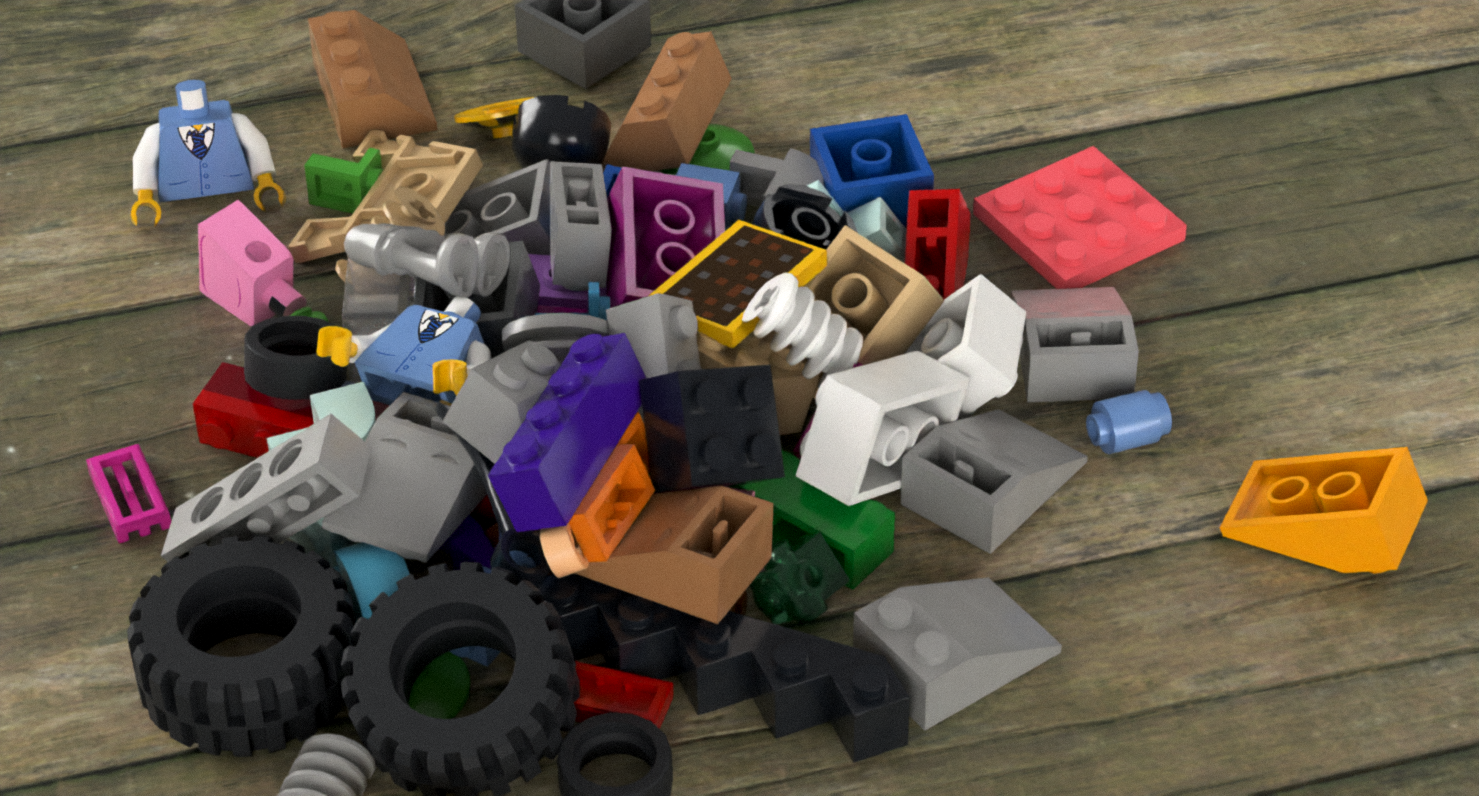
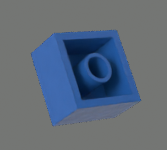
(872, 162)

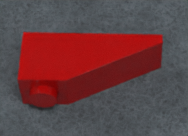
(938, 237)

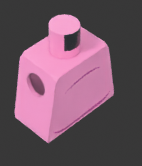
(245, 266)

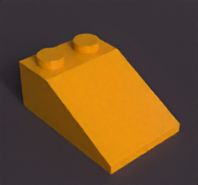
(1331, 508)

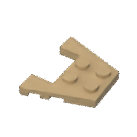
(436, 172)

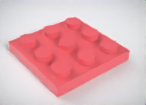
(1079, 219)

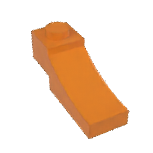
(615, 496)

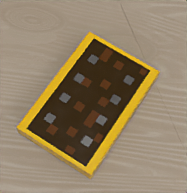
(733, 270)

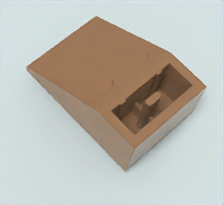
(692, 550)

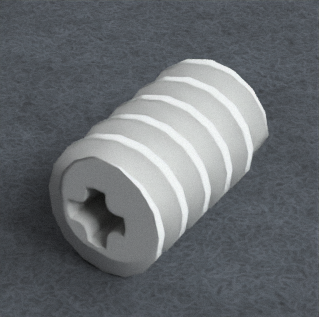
(805, 326)

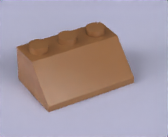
(367, 78)
(672, 105)

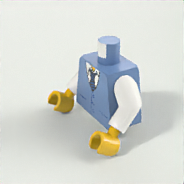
(200, 153)
(416, 354)

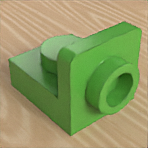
(340, 182)

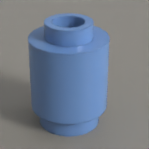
(1128, 421)

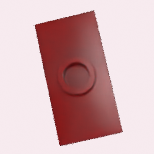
(621, 692)

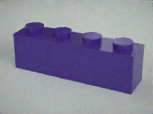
(569, 433)

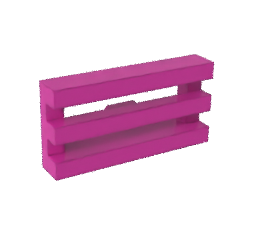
(138, 520)

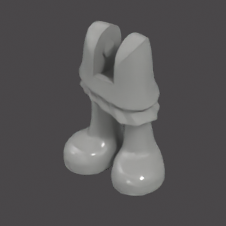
(453, 263)

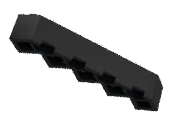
(786, 672)

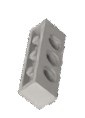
(276, 491)

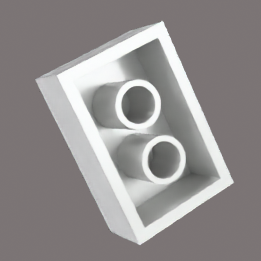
(873, 419)

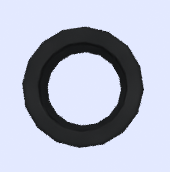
(284, 361)
(615, 735)

